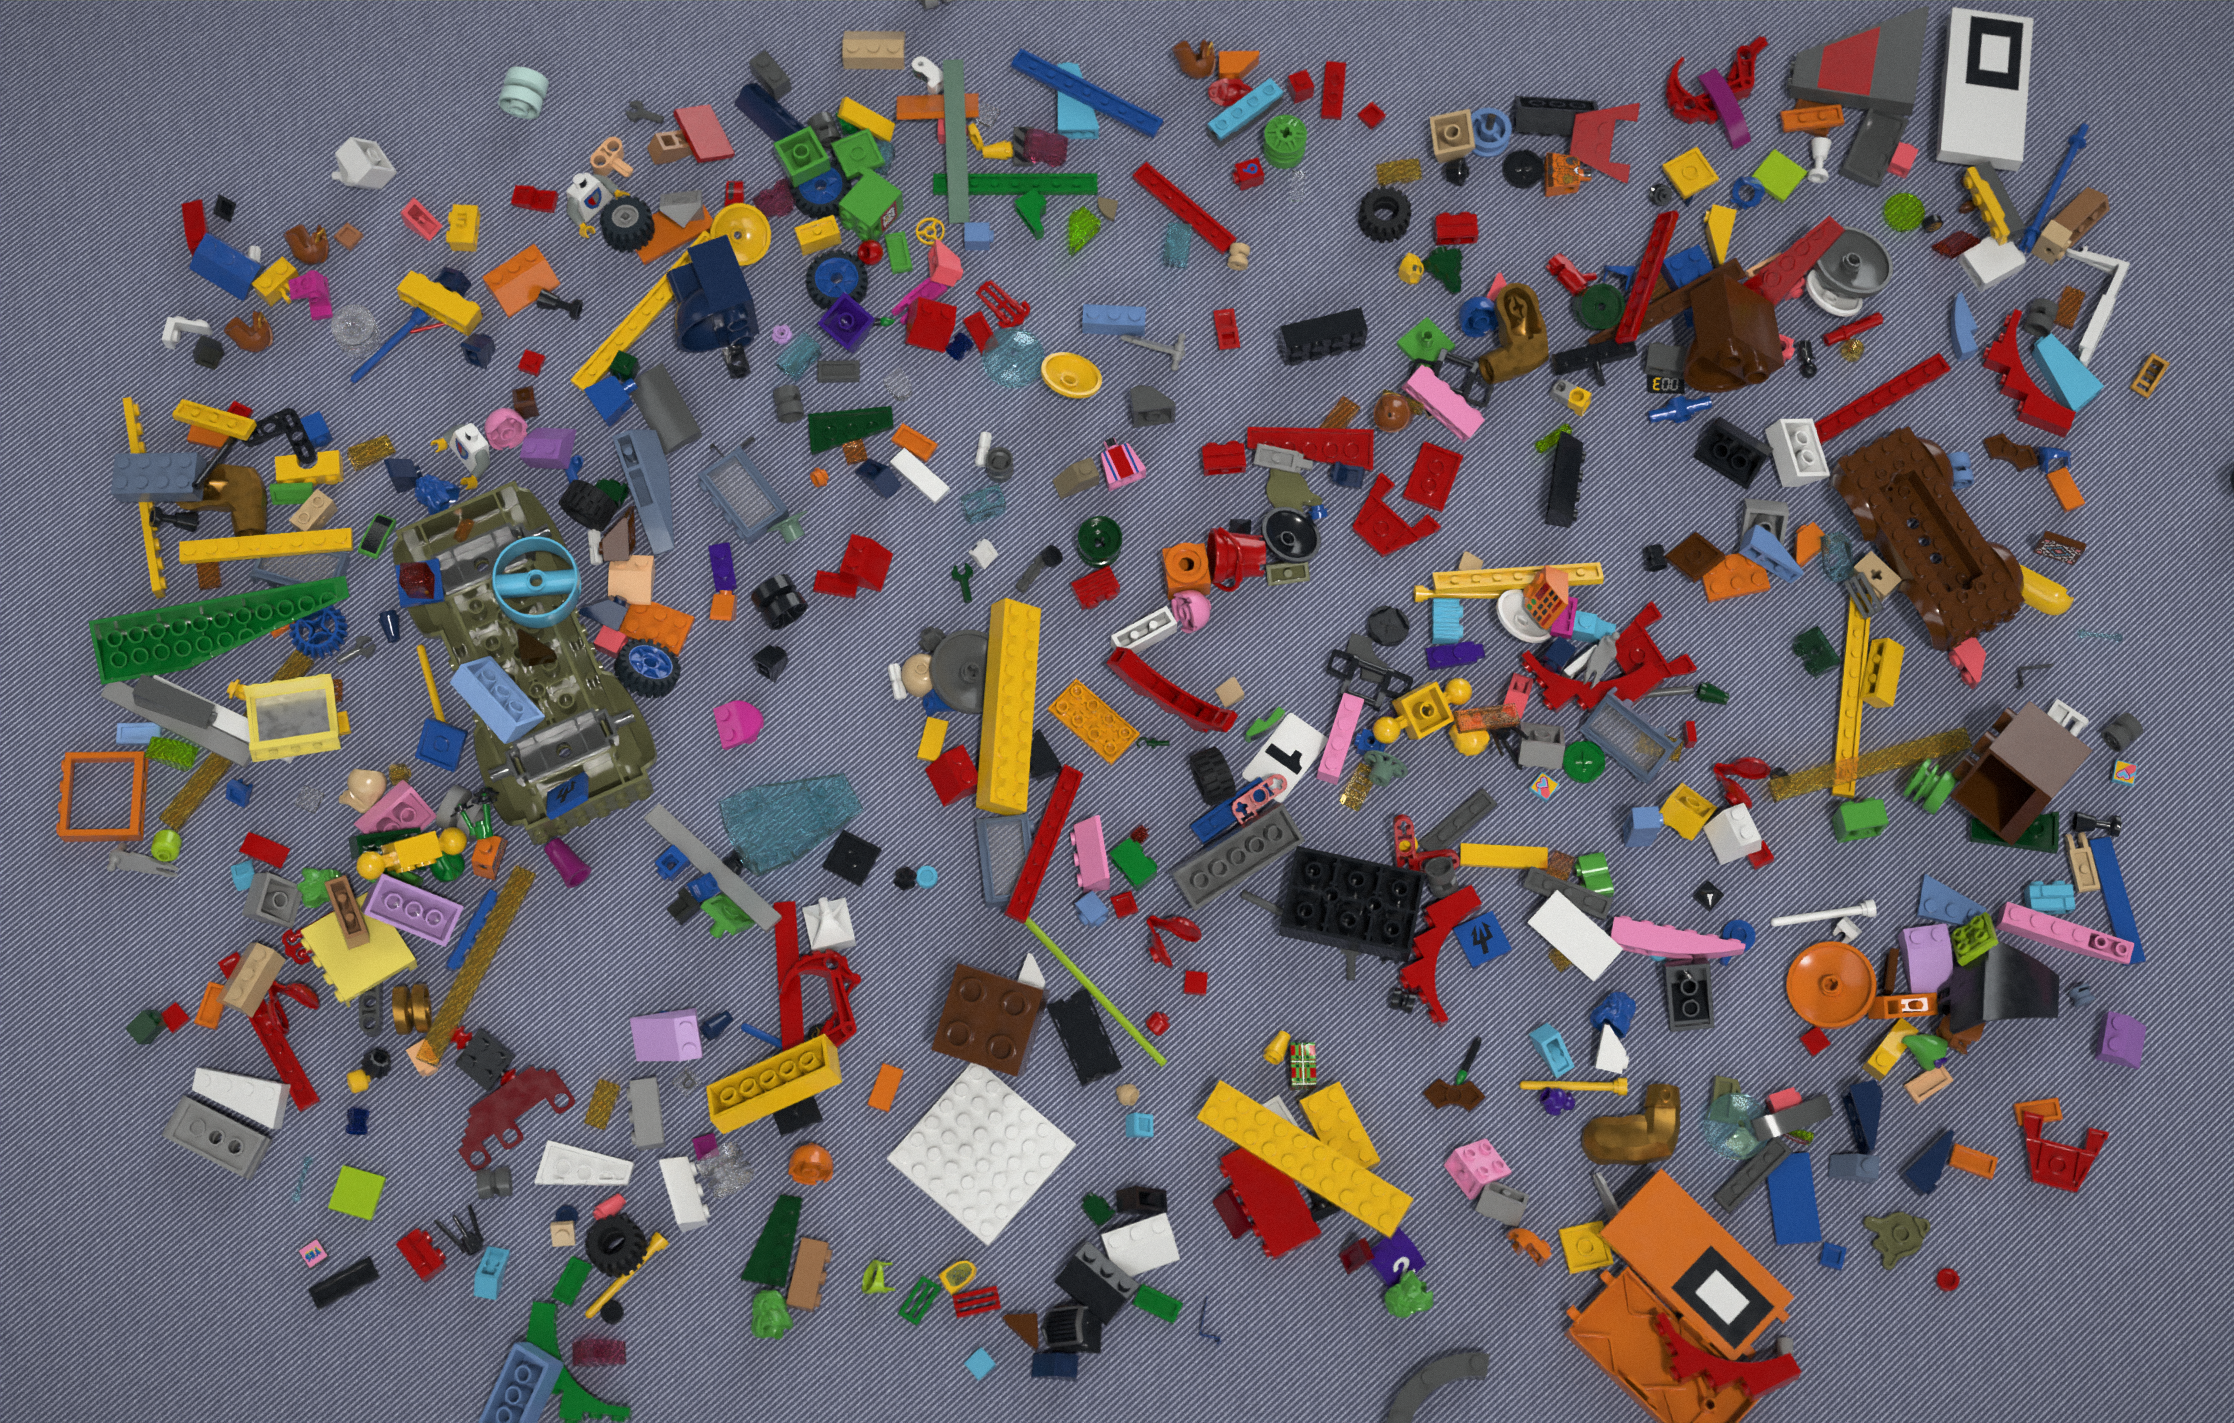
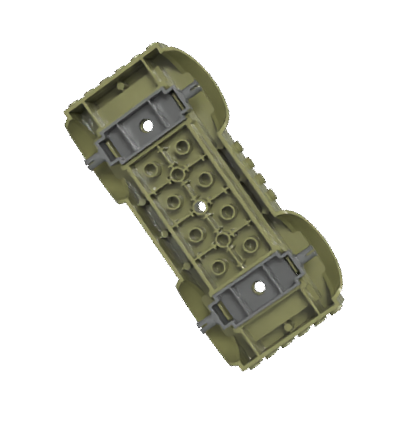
(570, 692)

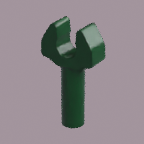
(963, 579)

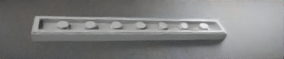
(210, 739)
(706, 861)

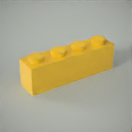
(439, 302)

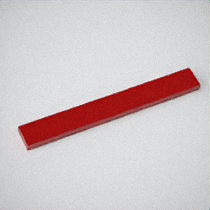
(1646, 277)
(1881, 398)
(1043, 844)
(787, 954)
(278, 1049)

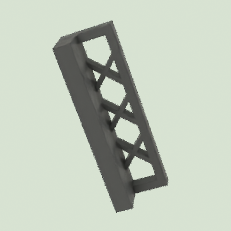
(1583, 898)

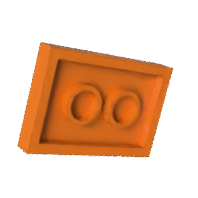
(1734, 578)
(658, 624)

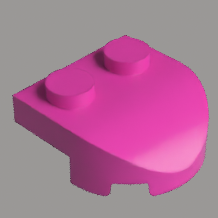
(738, 723)

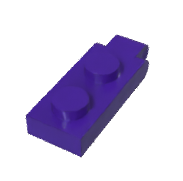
(722, 567)
(1454, 655)

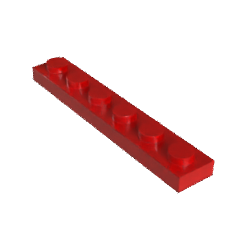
(1184, 208)

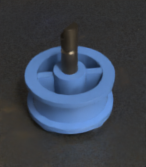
(1491, 132)

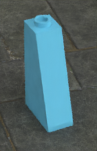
(1074, 117)
(2065, 374)

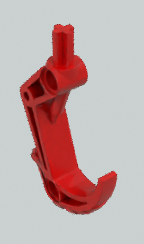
(1740, 80)
(842, 1014)

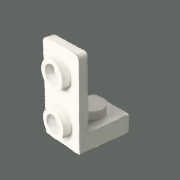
(175, 325)

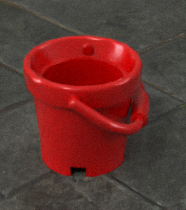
(1234, 557)

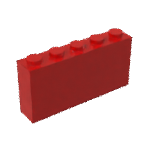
(1270, 1203)

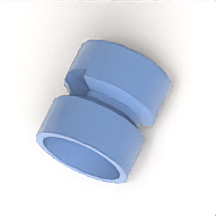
(1962, 474)

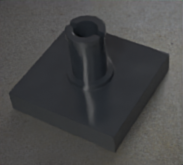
(797, 1116)

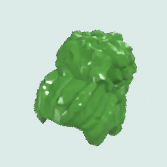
(313, 887)
(1408, 1296)
(770, 1315)

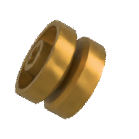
(412, 1009)

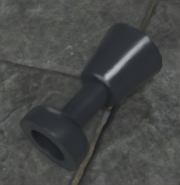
(551, 301)
(181, 520)
(2085, 822)

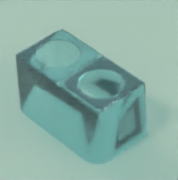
(1177, 245)
(799, 356)
(982, 512)
(1837, 572)

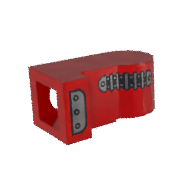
(734, 192)

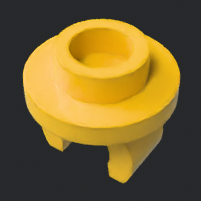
(236, 689)

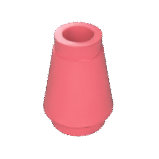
(609, 1207)

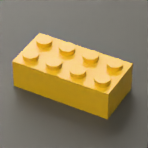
(1338, 1126)

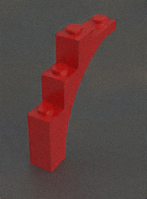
(2034, 405)
(1562, 690)
(1172, 699)
(1442, 919)
(1755, 1378)

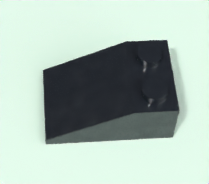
(1688, 994)

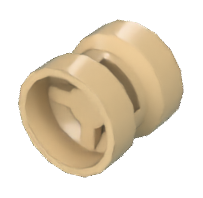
(1238, 258)

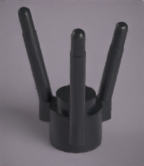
(1502, 734)
(471, 1242)

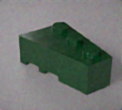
(372, 842)

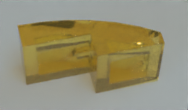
(1399, 170)

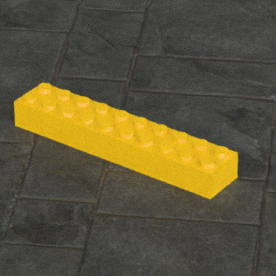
(1008, 708)
(1305, 1159)

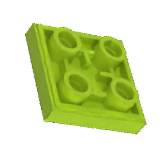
(1779, 175)
(1974, 938)
(357, 1193)

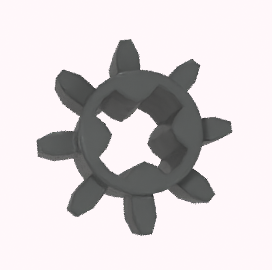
(931, 638)

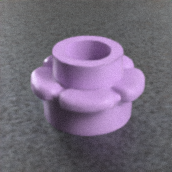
(781, 339)

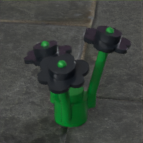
(483, 828)

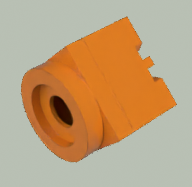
(1186, 569)

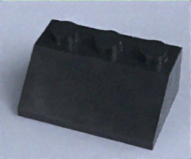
(1733, 452)
(1097, 1283)

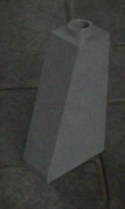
(173, 702)

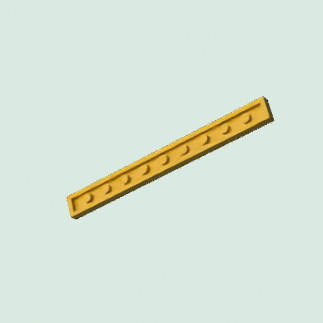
(631, 327)
(152, 543)
(1852, 681)

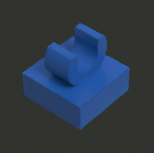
(238, 792)

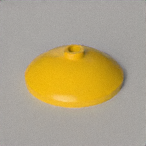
(752, 227)
(1071, 375)

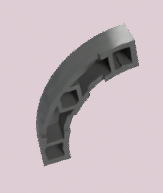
(1432, 1377)

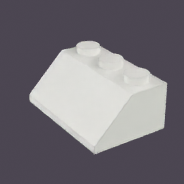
(1797, 452)
(684, 1193)
(1141, 1245)

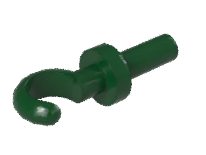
(1153, 743)

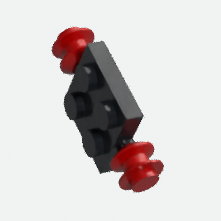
(483, 1058)

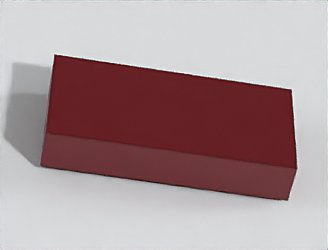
(1232, 1214)
(1356, 1256)

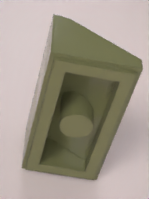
(1286, 573)

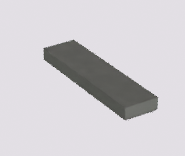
(1459, 822)
(1752, 1174)

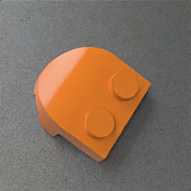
(1527, 1241)

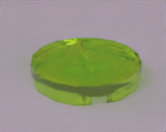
(1904, 212)

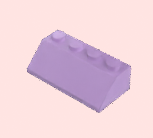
(412, 909)

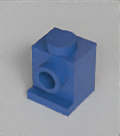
(1364, 746)
(671, 856)

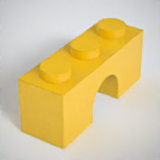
(327, 469)

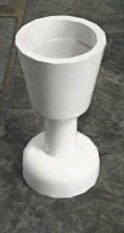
(1820, 151)

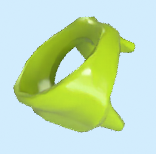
(877, 1286)

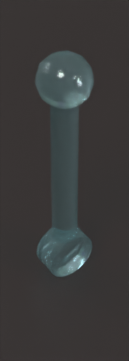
(2082, 634)
(307, 1161)

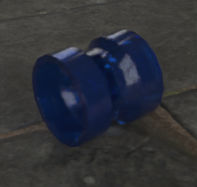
(959, 346)
(357, 1121)

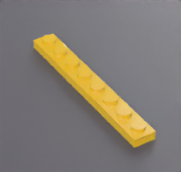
(266, 546)
(1511, 578)

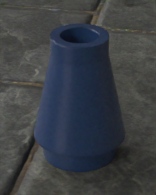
(391, 625)
(716, 1025)

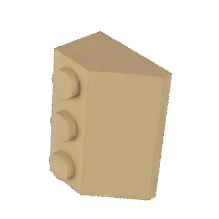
(874, 50)
(251, 979)

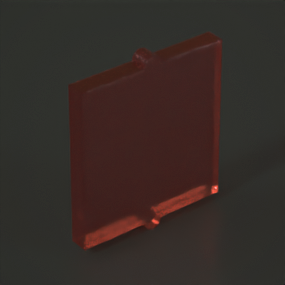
(1956, 244)

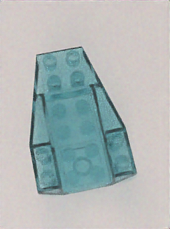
(787, 819)

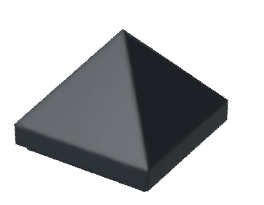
(224, 208)
(1240, 526)

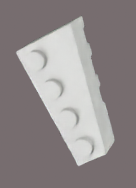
(247, 1095)

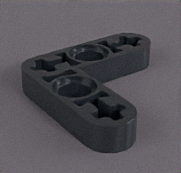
(282, 426)

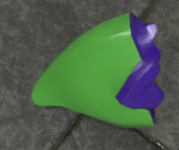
(1928, 1050)

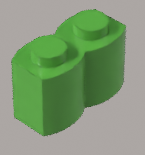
(1594, 873)

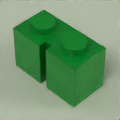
(1131, 861)

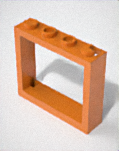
(138, 801)

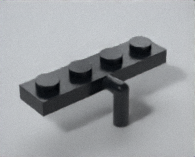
(1593, 356)

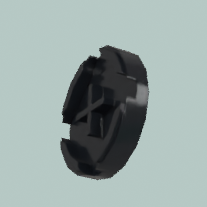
(1522, 169)
(1388, 626)

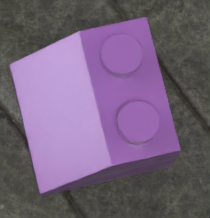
(548, 448)
(2120, 1040)

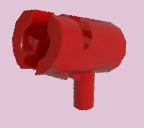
(1568, 274)

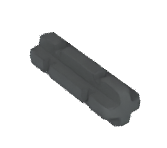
(1030, 574)

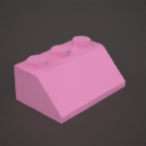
(397, 810)
(1090, 855)

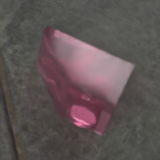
(598, 1353)

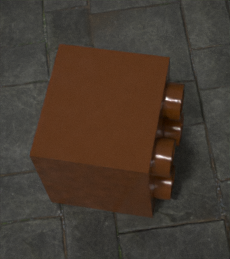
(2017, 770)
(990, 1020)

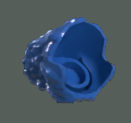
(436, 493)
(1616, 1011)

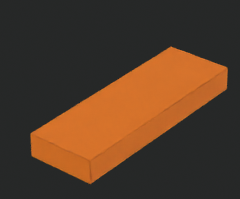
(1812, 118)

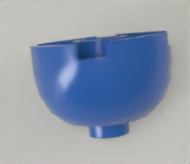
(1477, 316)

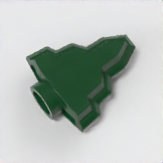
(1446, 267)

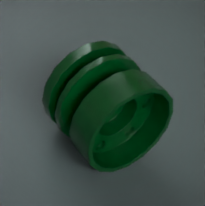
(1096, 531)

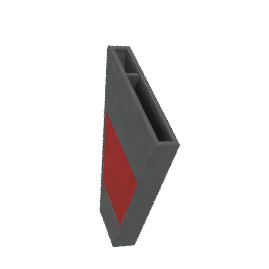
(1865, 68)

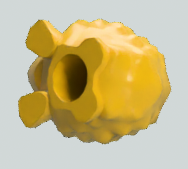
(1469, 743)

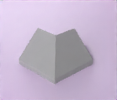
(683, 206)

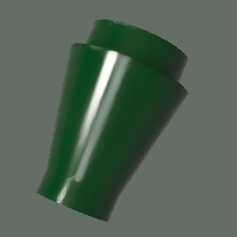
(1710, 693)

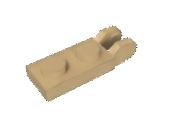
(2082, 864)

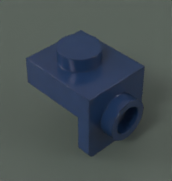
(1347, 475)

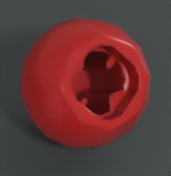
(870, 252)

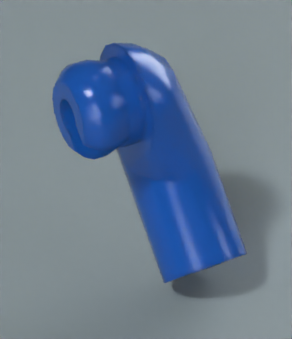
(574, 466)

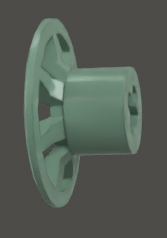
(792, 529)
(1383, 770)

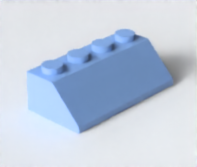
(496, 699)

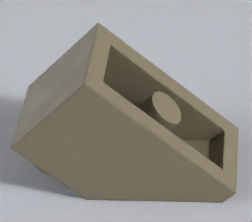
(1076, 478)

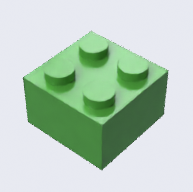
(802, 156)
(1860, 820)

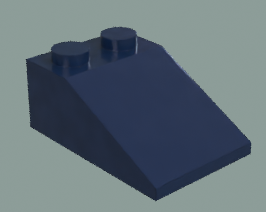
(1863, 1111)

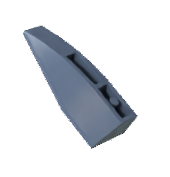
(649, 484)

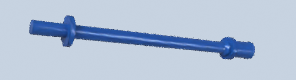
(2032, 232)

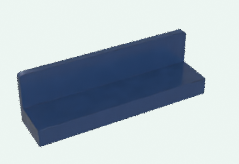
(767, 112)

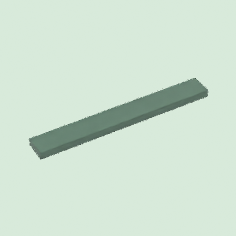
(956, 141)

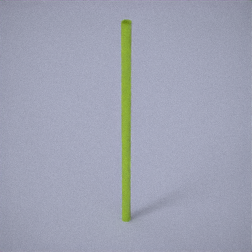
(1098, 995)

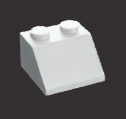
(1733, 834)

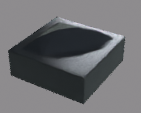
(1708, 896)

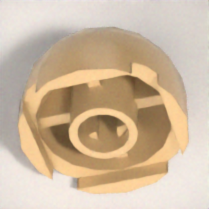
(916, 675)

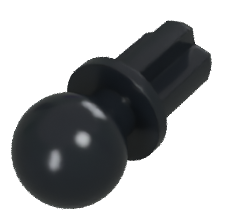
(1808, 369)

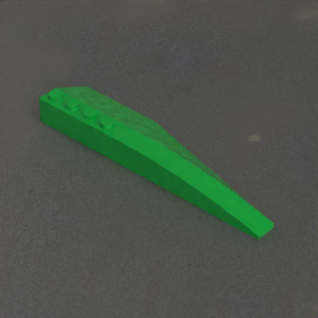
(197, 631)

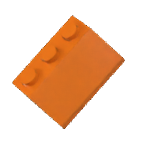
(520, 280)

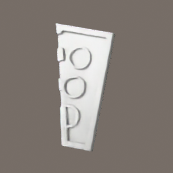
(576, 1166)

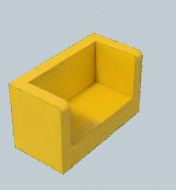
(818, 235)

